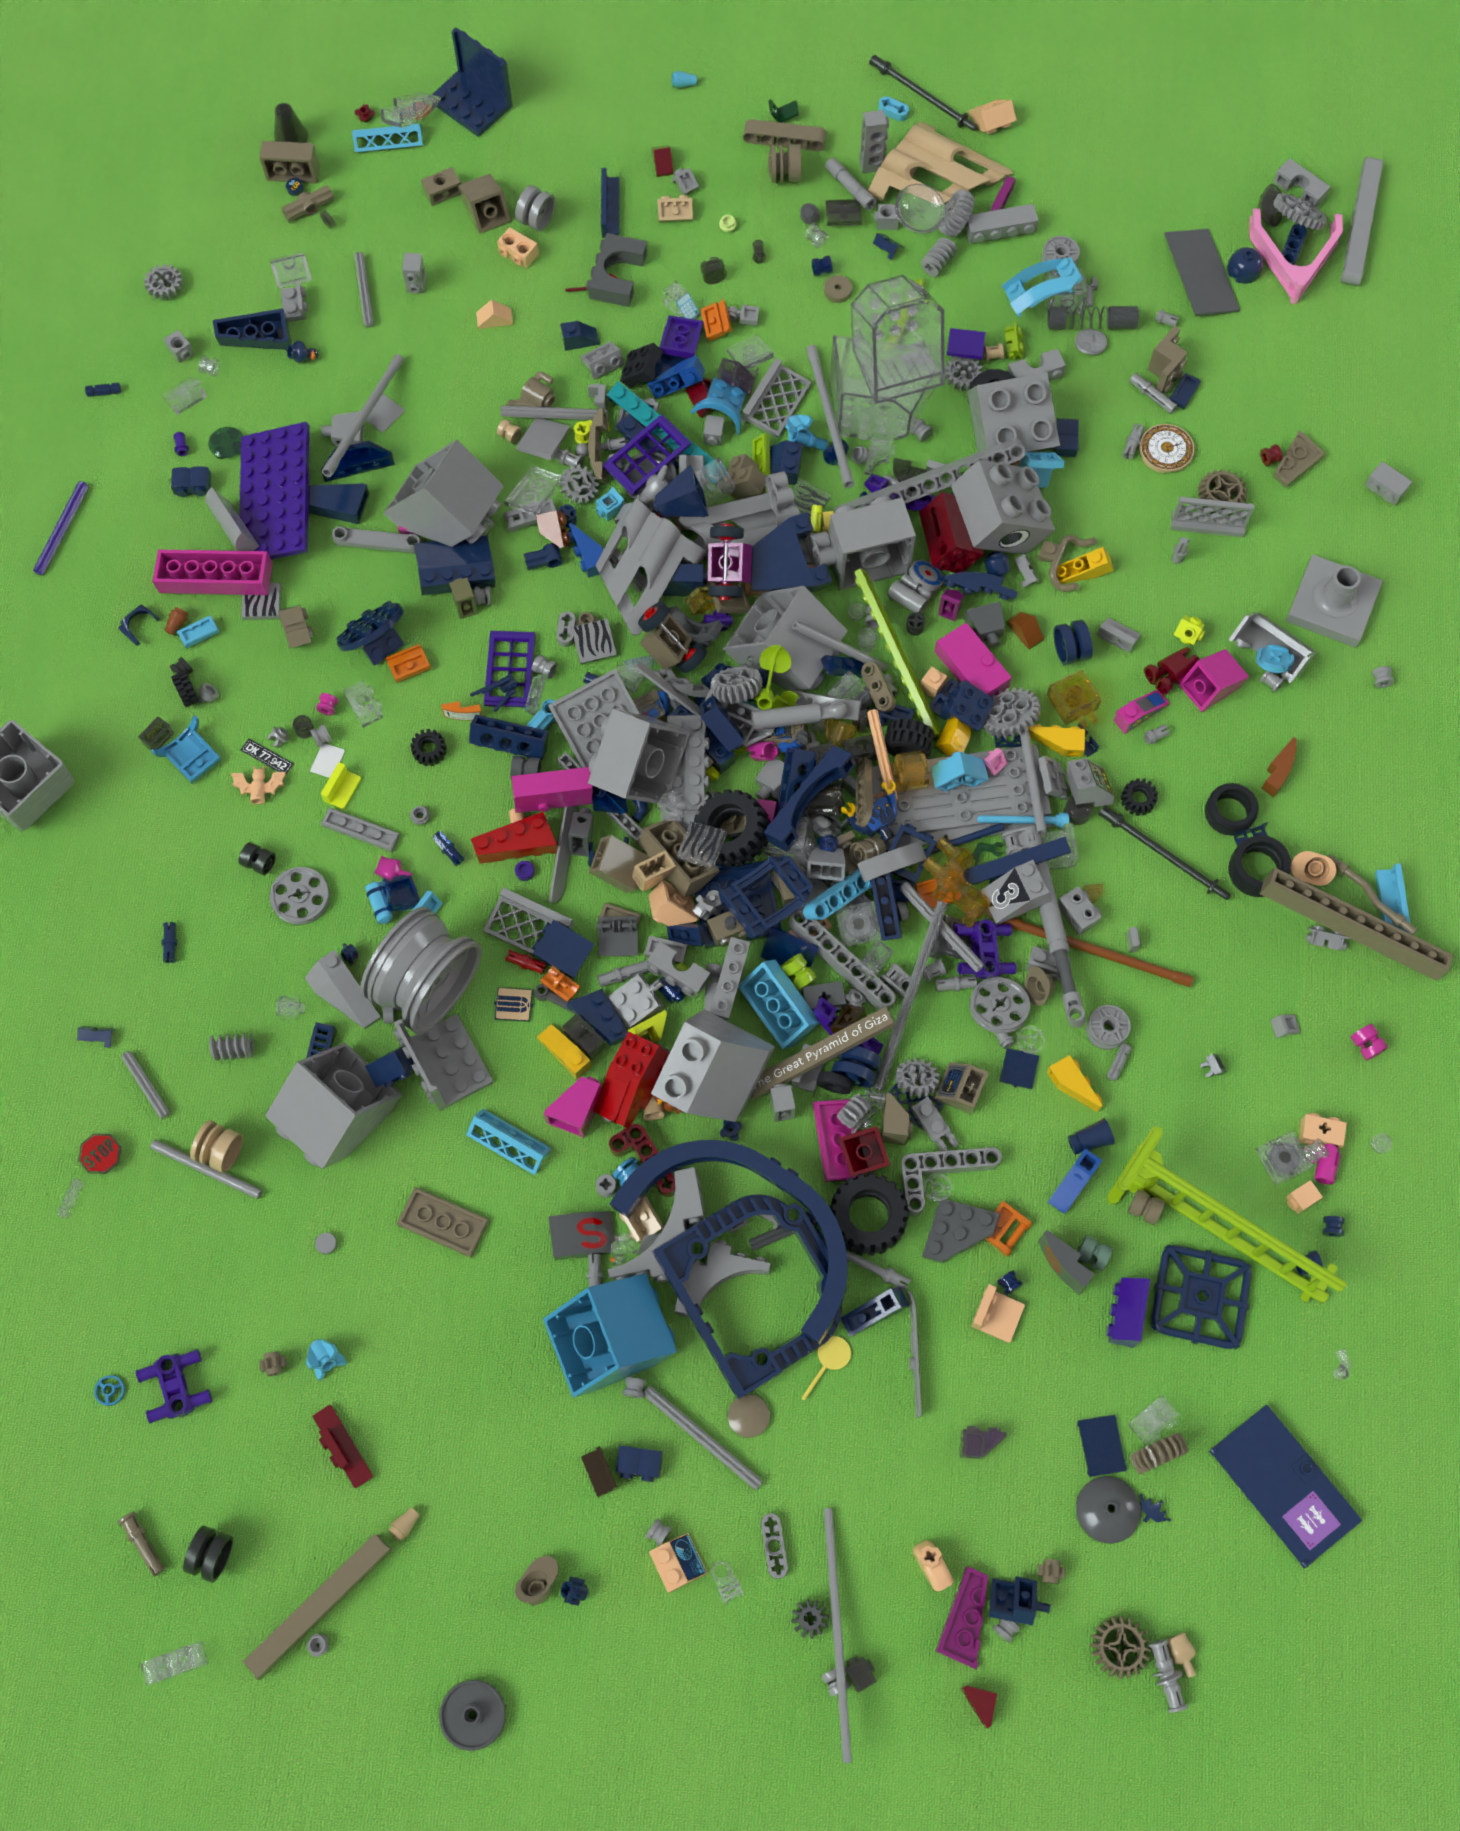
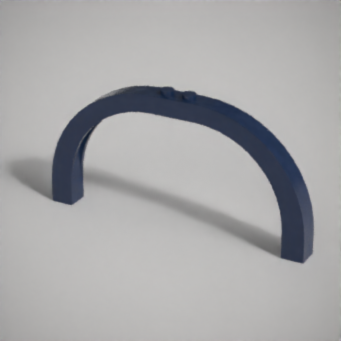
(787, 1180)

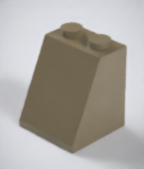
(485, 202)

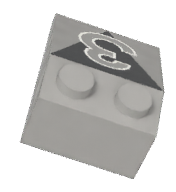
(1016, 892)

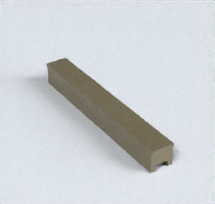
(317, 1606)

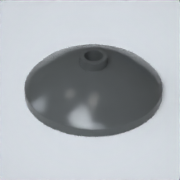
(647, 466)
(1093, 1512)

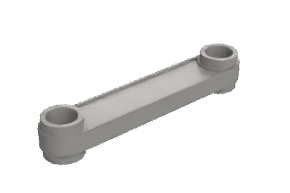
(375, 540)

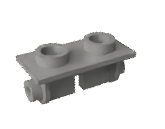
(1319, 935)

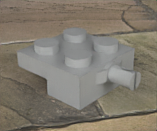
(636, 1000)

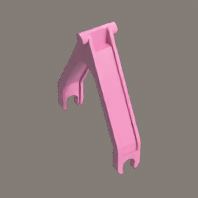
(1292, 278)

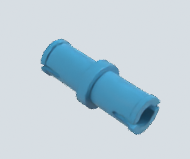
(809, 440)

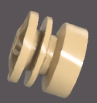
(216, 1146)

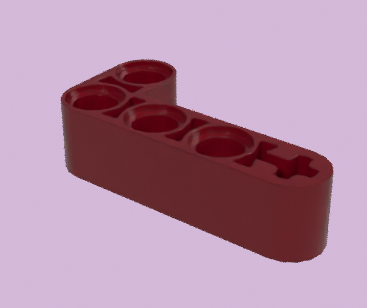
(638, 1145)

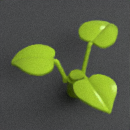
(779, 660)

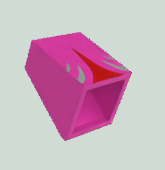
(575, 1107)

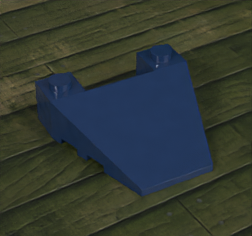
(781, 562)

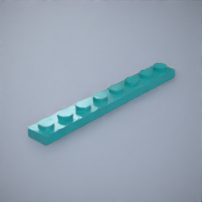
(645, 415)

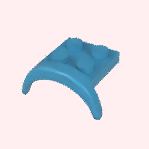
(725, 399)
(190, 753)

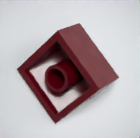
(864, 1151)

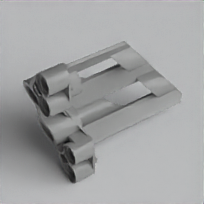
(760, 516)
(651, 544)

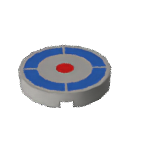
(928, 576)

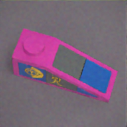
(1139, 710)

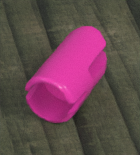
(763, 751)
(1327, 1167)

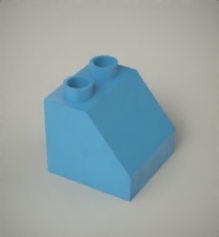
(609, 1334)

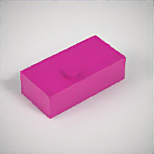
(972, 661)
(551, 790)

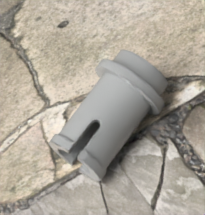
(1166, 318)
(1156, 734)
(1004, 1038)

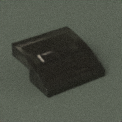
(843, 212)

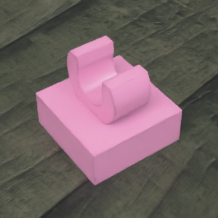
(995, 761)

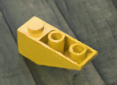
(1085, 567)
(1061, 740)
(1070, 1080)

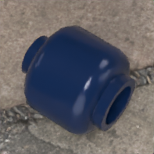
(997, 564)

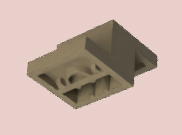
(1168, 360)

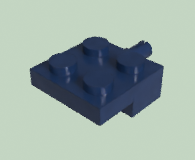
(1015, 1600)

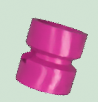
(1364, 1036)

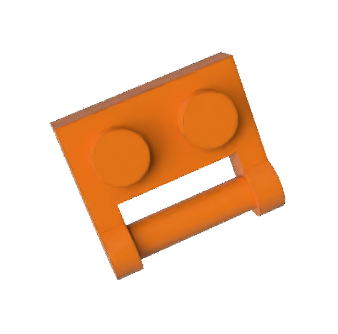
(1007, 1217)

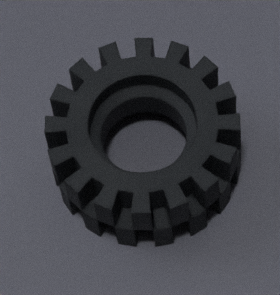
(185, 689)
(423, 738)
(1143, 787)

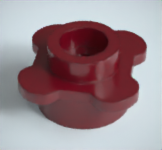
(364, 113)

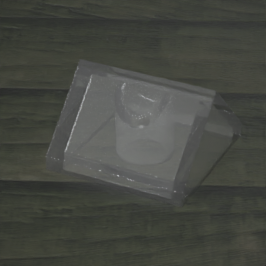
(290, 269)
(185, 395)

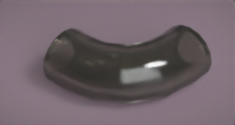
(1268, 211)

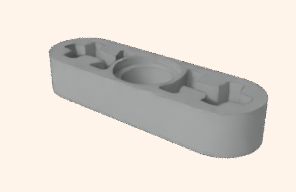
(777, 1528)

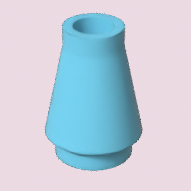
(683, 79)

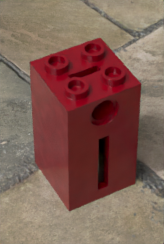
(947, 535)

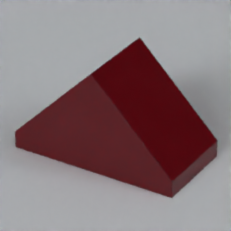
(662, 160)
(982, 1703)

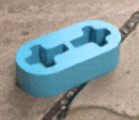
(893, 108)

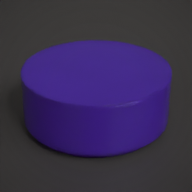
(524, 870)

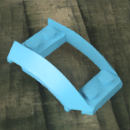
(1021, 299)

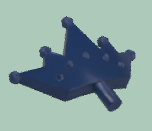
(1153, 1510)

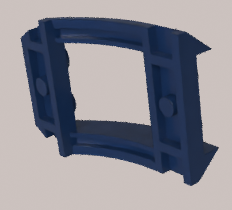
(745, 912)

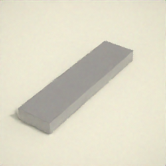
(360, 829)

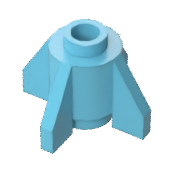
(799, 423)
(323, 1357)

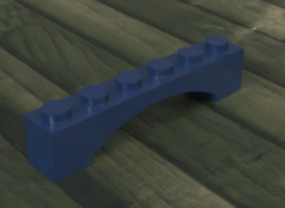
(834, 765)

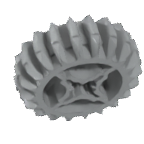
(957, 213)
(736, 684)

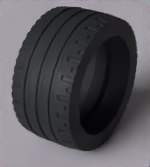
(1262, 844)

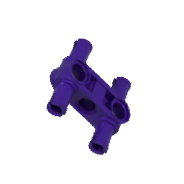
(985, 948)
(173, 1386)

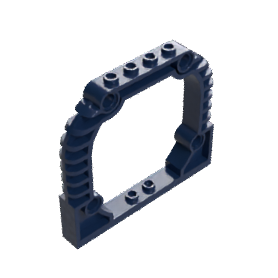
(676, 1260)

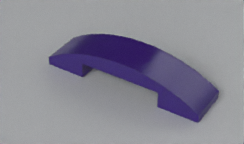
(877, 483)
(826, 1016)

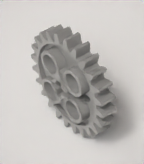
(1300, 211)
(1012, 713)

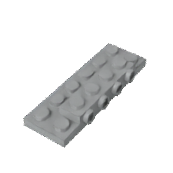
(691, 773)

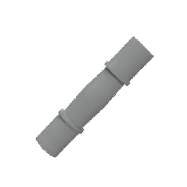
(850, 183)

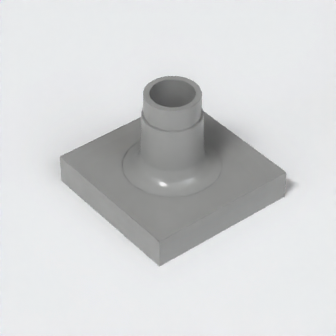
(1334, 600)

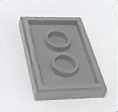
(543, 438)

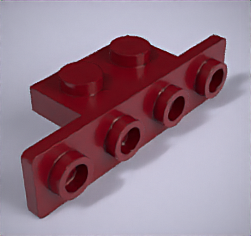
(341, 1447)

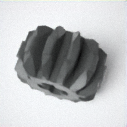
(805, 1625)

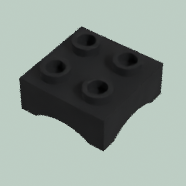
(640, 365)

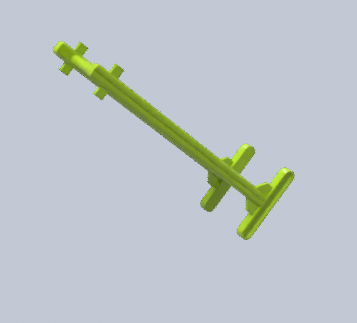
(1147, 1168)

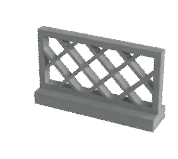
(761, 394)
(1217, 523)
(530, 908)

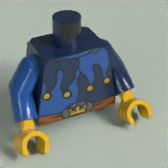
(882, 815)

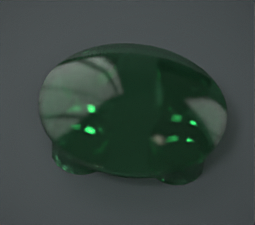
(225, 442)

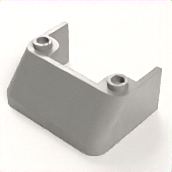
(1260, 631)

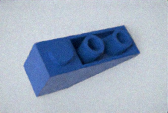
(678, 377)
(587, 550)
(1075, 1181)

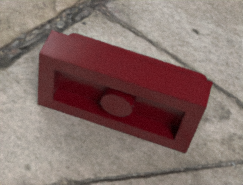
(699, 392)

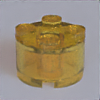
(911, 771)

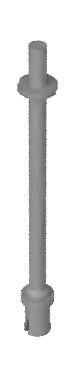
(887, 1275)

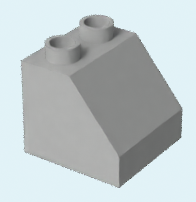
(446, 497)
(771, 624)
(712, 1068)
(330, 1105)

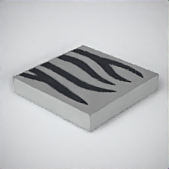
(262, 606)
(593, 641)

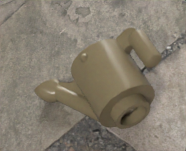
(535, 392)

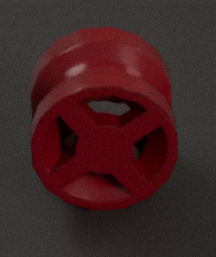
(1271, 455)

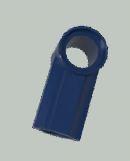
(547, 556)

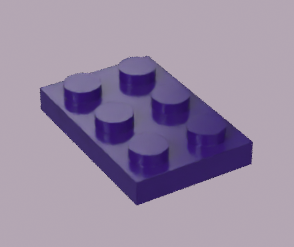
(681, 336)

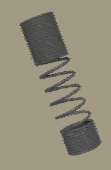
(1117, 317)

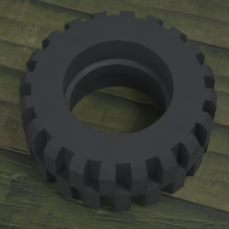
(752, 838)
(883, 1191)

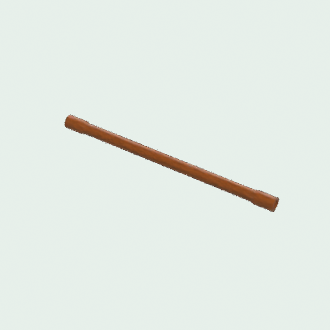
(1174, 976)

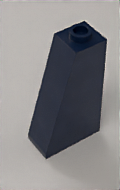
(338, 501)

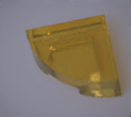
(1094, 891)

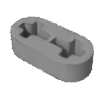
(561, 629)

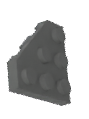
(957, 1229)

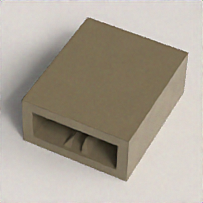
(615, 863)

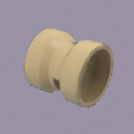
(509, 431)

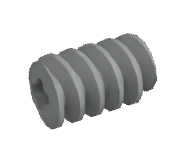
(938, 256)
(231, 1048)

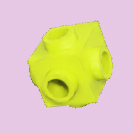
(1183, 630)

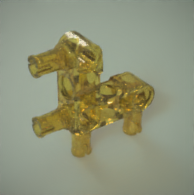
(951, 881)

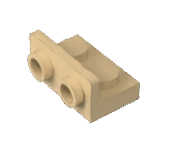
(675, 209)

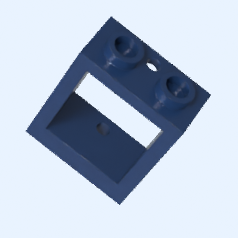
(925, 837)

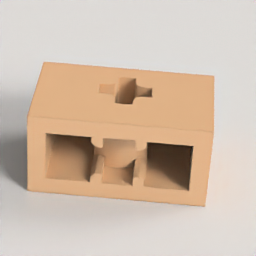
(1333, 1127)

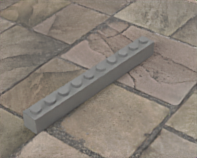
(621, 820)

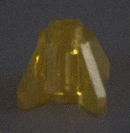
(838, 731)

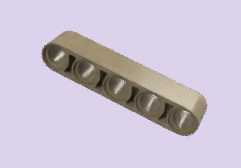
(779, 133)

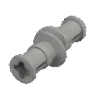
(1168, 1676)

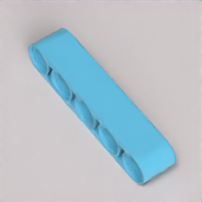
(836, 897)

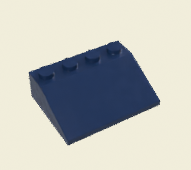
(443, 564)

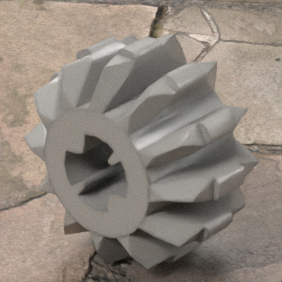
(854, 1111)

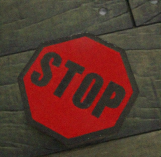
(99, 1153)

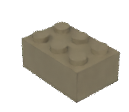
(289, 160)

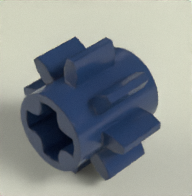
(574, 1591)

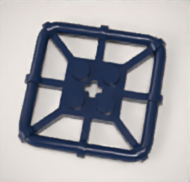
(1190, 1304)

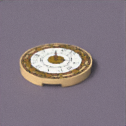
(1166, 448)

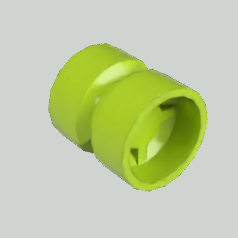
(798, 972)

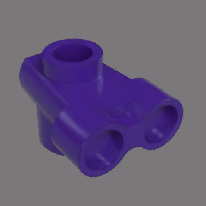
(724, 618)

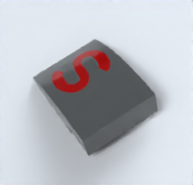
(581, 1234)
(1064, 1262)

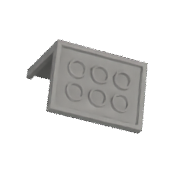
(445, 1061)

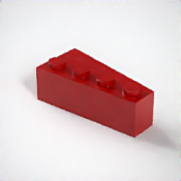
(516, 840)

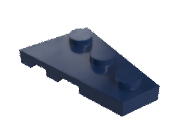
(601, 1015)

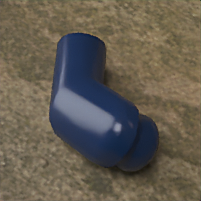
(641, 812)

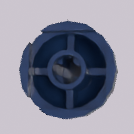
(1245, 265)

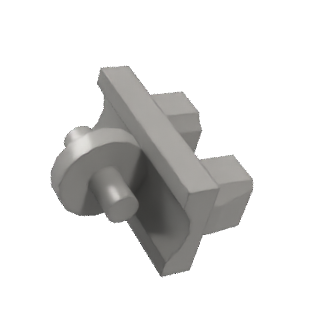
(707, 906)

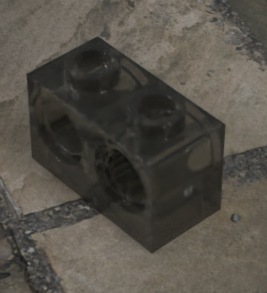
(860, 748)
(583, 1036)

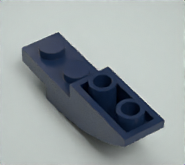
(973, 581)

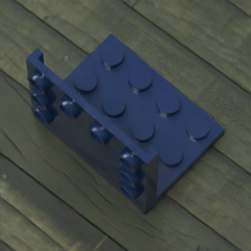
(480, 87)

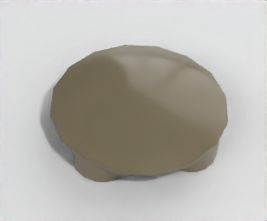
(748, 1416)

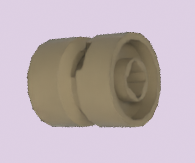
(866, 849)
(1143, 1205)

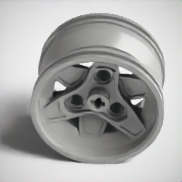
(420, 970)

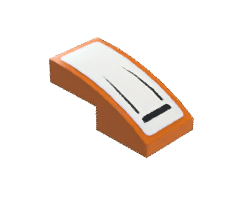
(454, 711)

